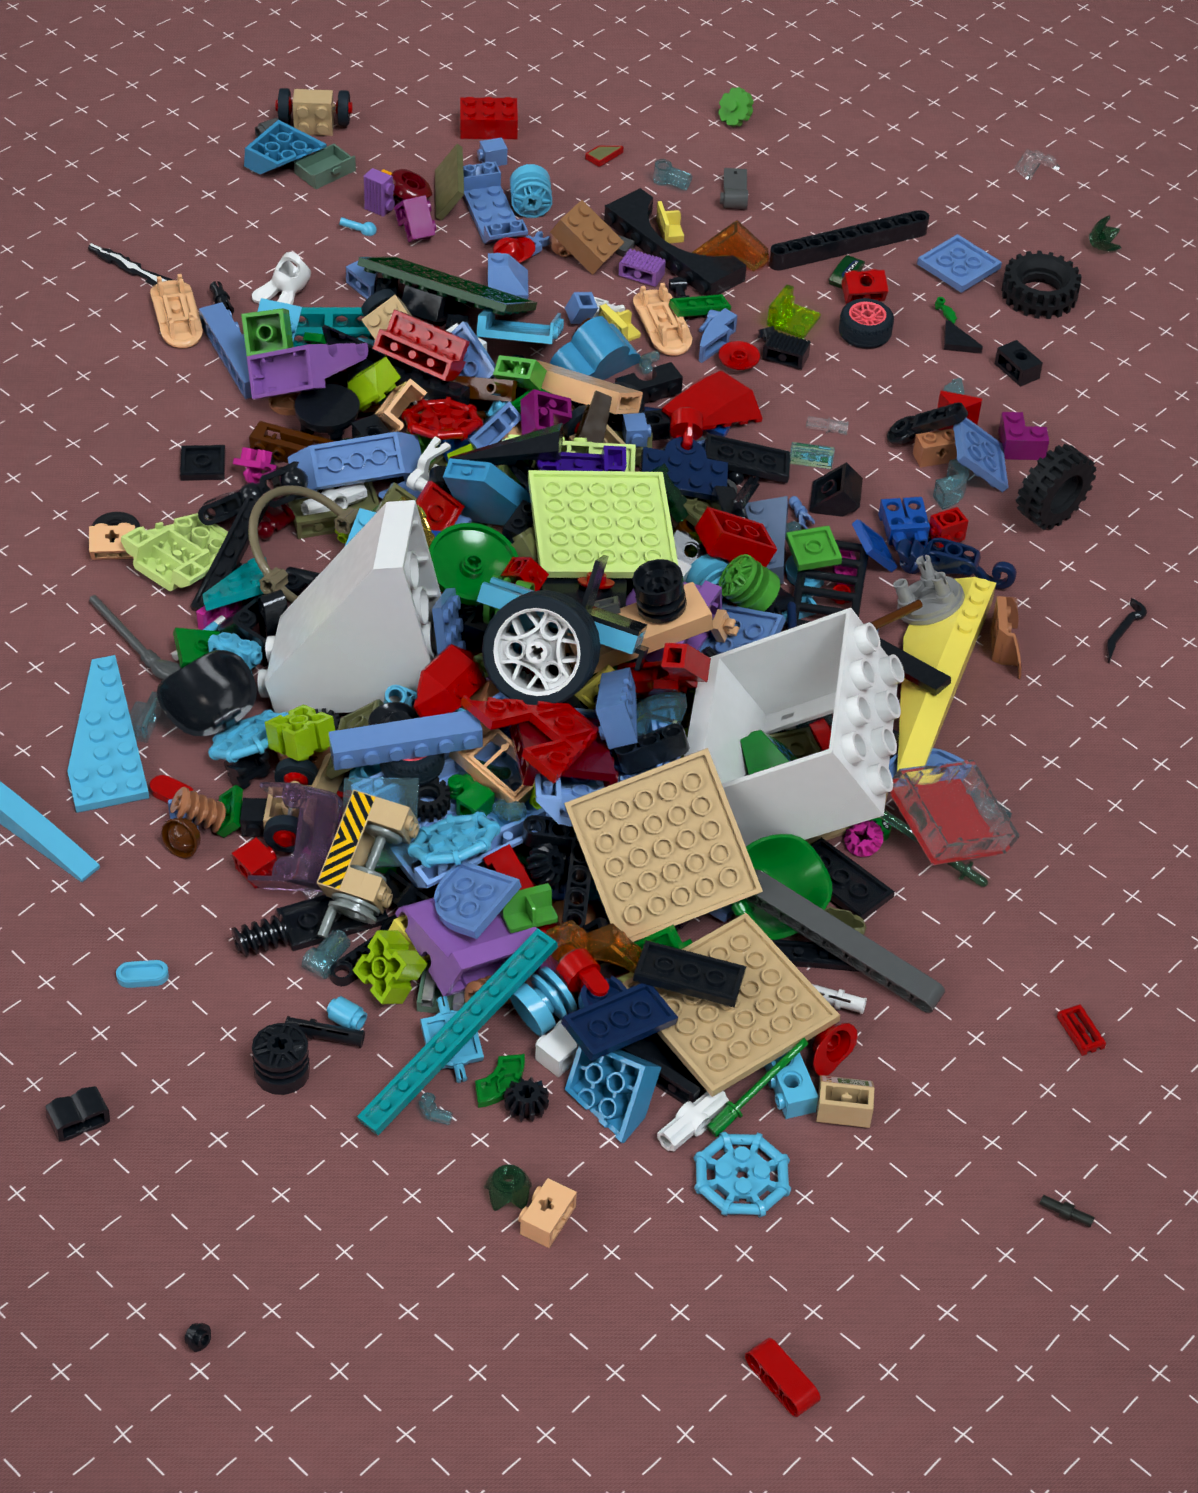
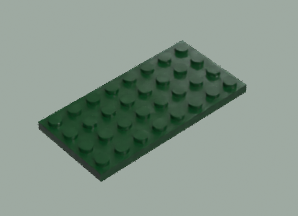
(447, 284)

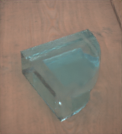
(955, 386)

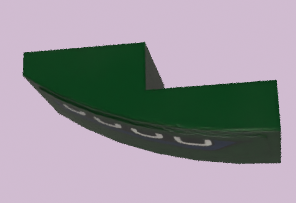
(847, 264)

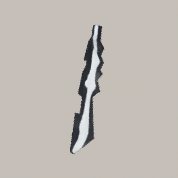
(125, 264)

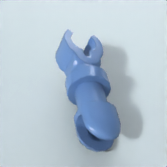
(800, 511)

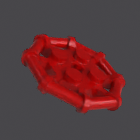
(442, 419)

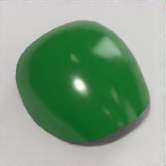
(796, 866)

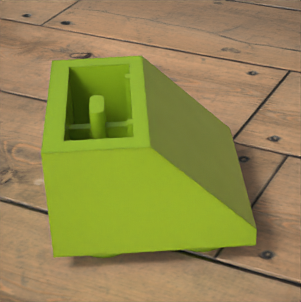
(374, 382)

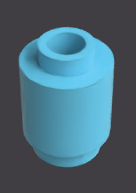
(346, 1013)

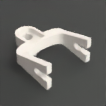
(420, 476)

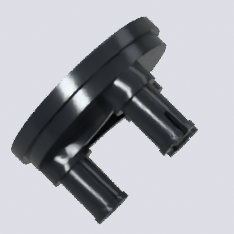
(327, 410)

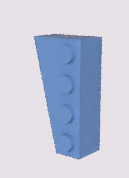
(617, 708)

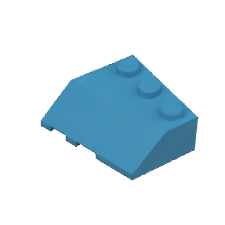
(278, 147)
(614, 1089)

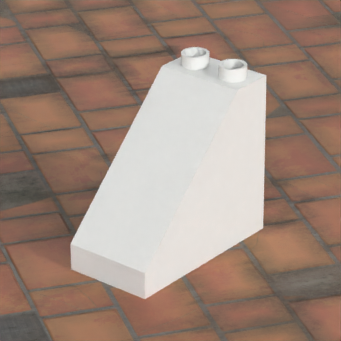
(358, 621)

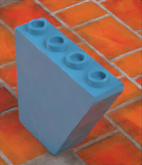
(484, 491)

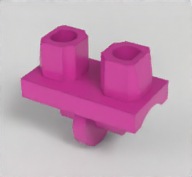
(253, 467)

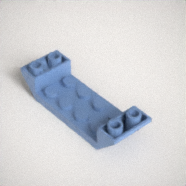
(489, 204)
(358, 460)

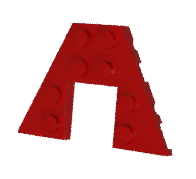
(562, 723)

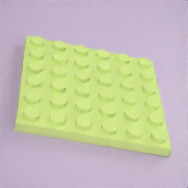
(597, 515)

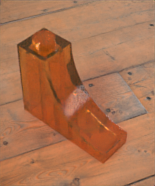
(739, 242)

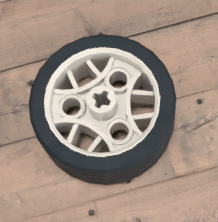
(567, 615)

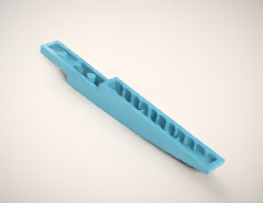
(43, 835)

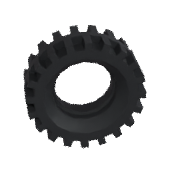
(1043, 269)
(1056, 486)

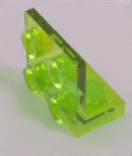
(791, 317)

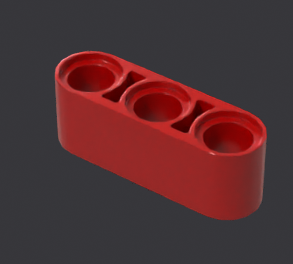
(782, 1377)

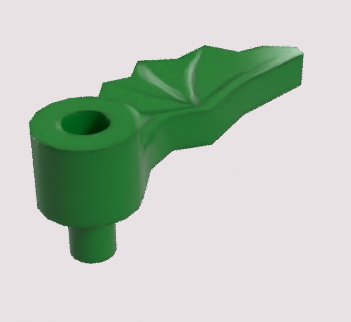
(947, 311)

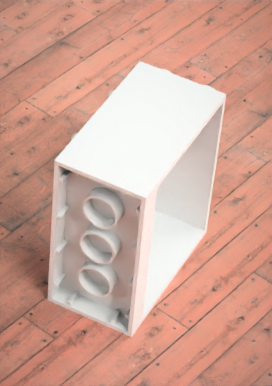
(789, 681)

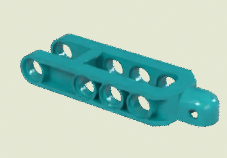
(318, 316)

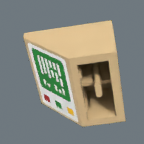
(845, 1101)

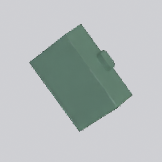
(325, 166)

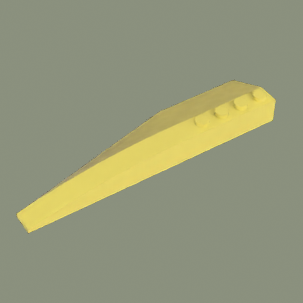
(948, 649)

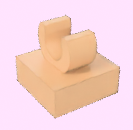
(723, 626)

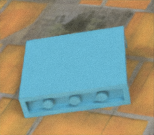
(518, 331)

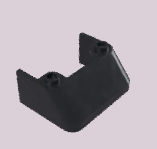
(247, 615)

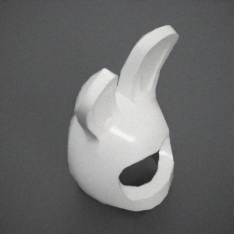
(285, 279)

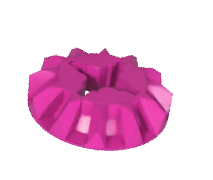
(866, 847)

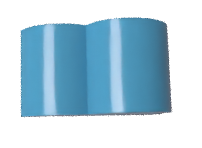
(597, 350)

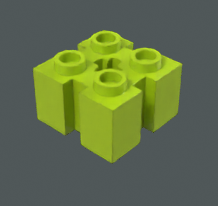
(300, 732)
(389, 967)

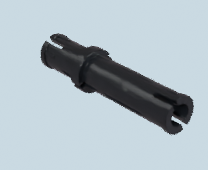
(314, 1029)

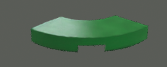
(492, 1088)

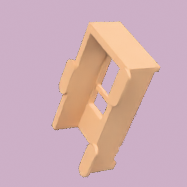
(396, 402)
(483, 775)

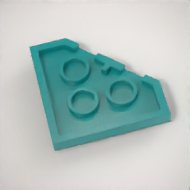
(237, 586)

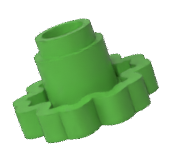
(736, 107)

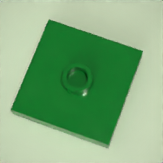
(191, 644)

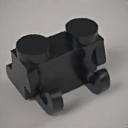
(248, 768)

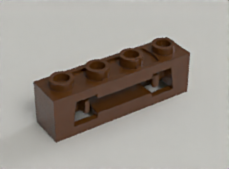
(290, 441)

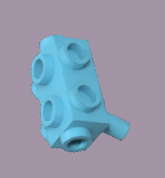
(246, 649)

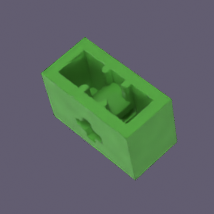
(525, 371)

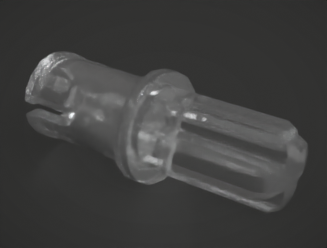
(827, 425)

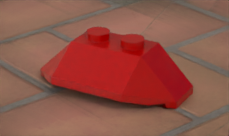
(446, 681)

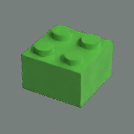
(267, 331)

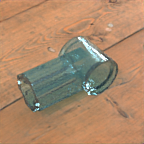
(666, 174)
(321, 959)

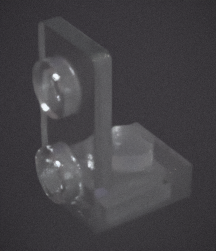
(1031, 161)

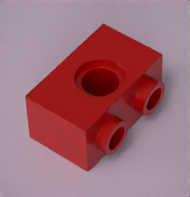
(873, 278)

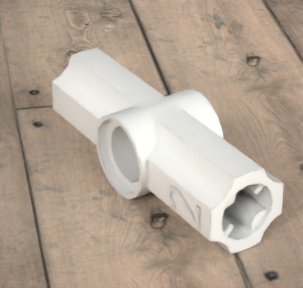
(342, 496)
(691, 1120)

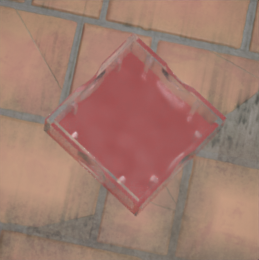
(953, 812)

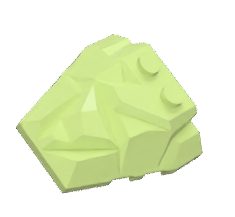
(175, 552)

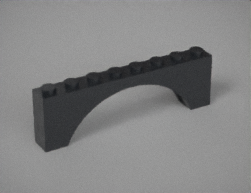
(704, 273)

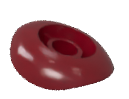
(410, 184)

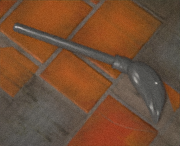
(159, 667)

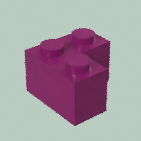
(416, 218)
(543, 410)
(1022, 441)

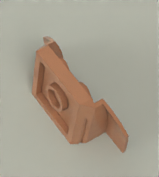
(1005, 644)

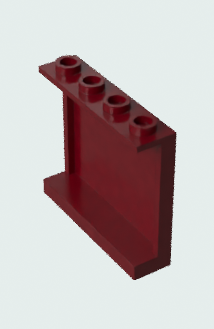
(593, 763)

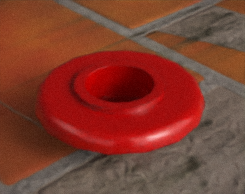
(605, 582)

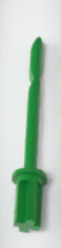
(732, 1111)

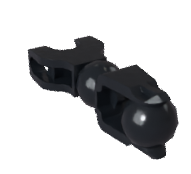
(229, 504)

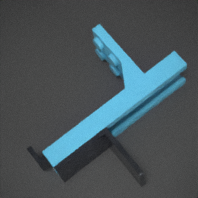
(613, 629)

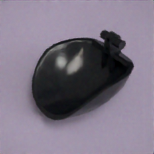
(208, 693)

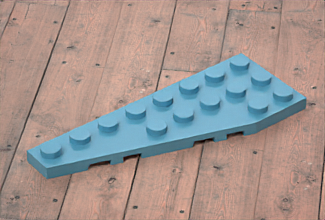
(105, 753)

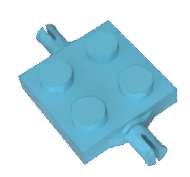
(469, 1053)

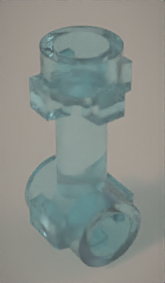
(509, 811)

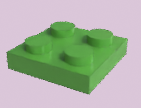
(813, 548)

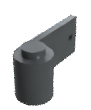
(735, 189)

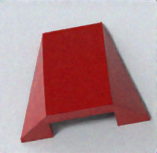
(719, 400)

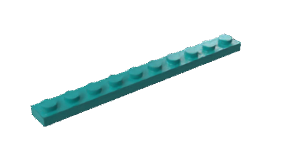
(457, 1032)

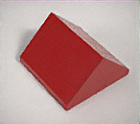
(972, 405)

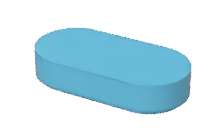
(142, 973)

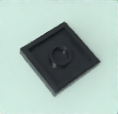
(202, 462)

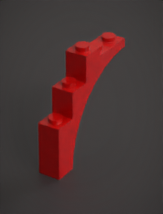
(678, 664)

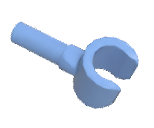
(711, 314)

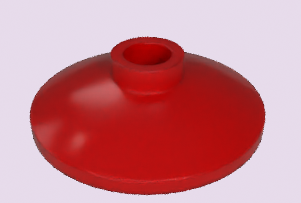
(739, 355)

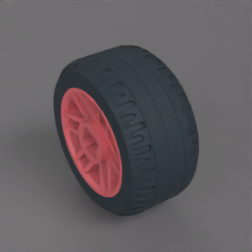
(866, 323)
(424, 768)

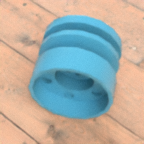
(531, 191)
(707, 569)
(547, 998)

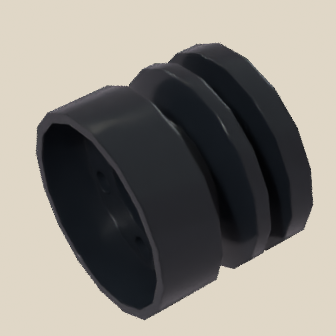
(659, 591)
(281, 1058)

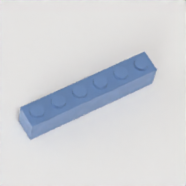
(228, 343)
(405, 739)

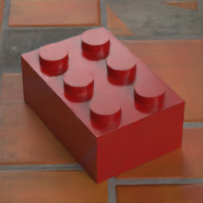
(488, 118)
(732, 536)

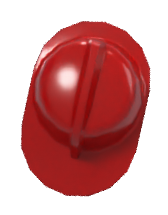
(519, 248)
(833, 1047)

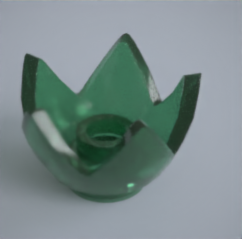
(1102, 236)
(503, 1192)

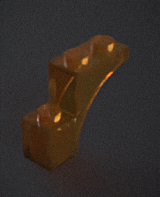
(603, 944)

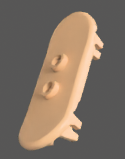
(176, 312)
(666, 330)

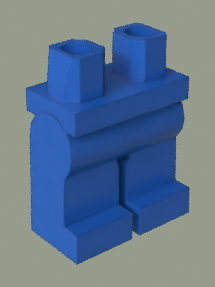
(904, 521)

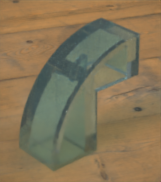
(952, 488)
(661, 707)

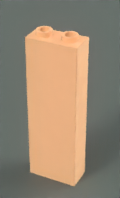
(582, 388)
(693, 621)

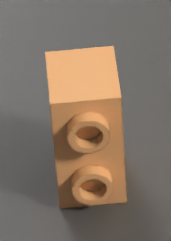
(101, 541)
(547, 1213)

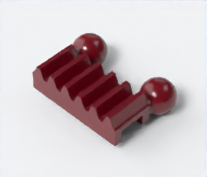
(276, 519)

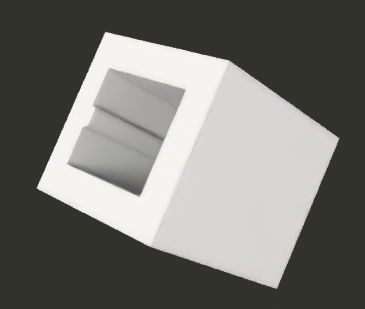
(556, 1050)

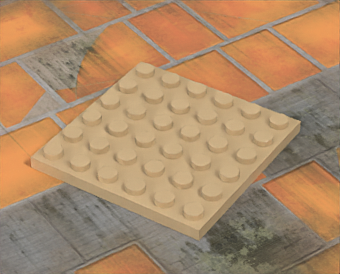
(663, 846)
(769, 1017)

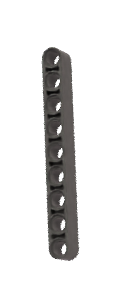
(847, 944)

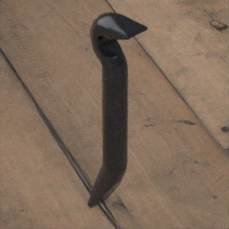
(1140, 613)

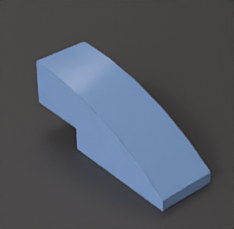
(717, 334)
(496, 426)

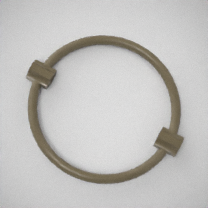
(278, 578)

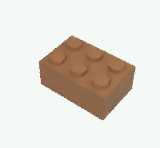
(587, 237)

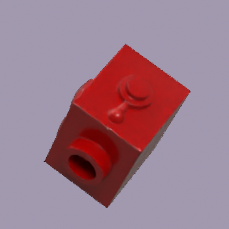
(948, 525)
(526, 570)
(254, 859)

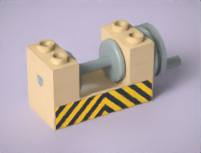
(345, 875)

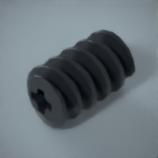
(260, 935)

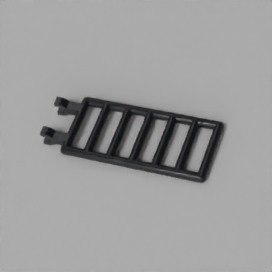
(857, 580)

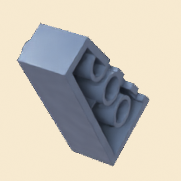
(774, 517)

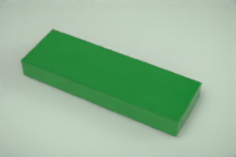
(698, 305)

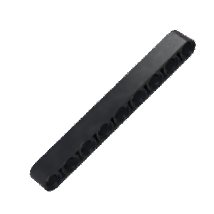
(848, 240)

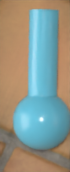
(366, 229)

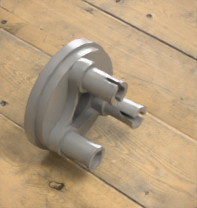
(936, 591)

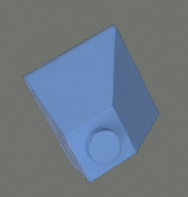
(507, 274)

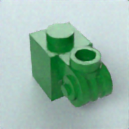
(470, 795)

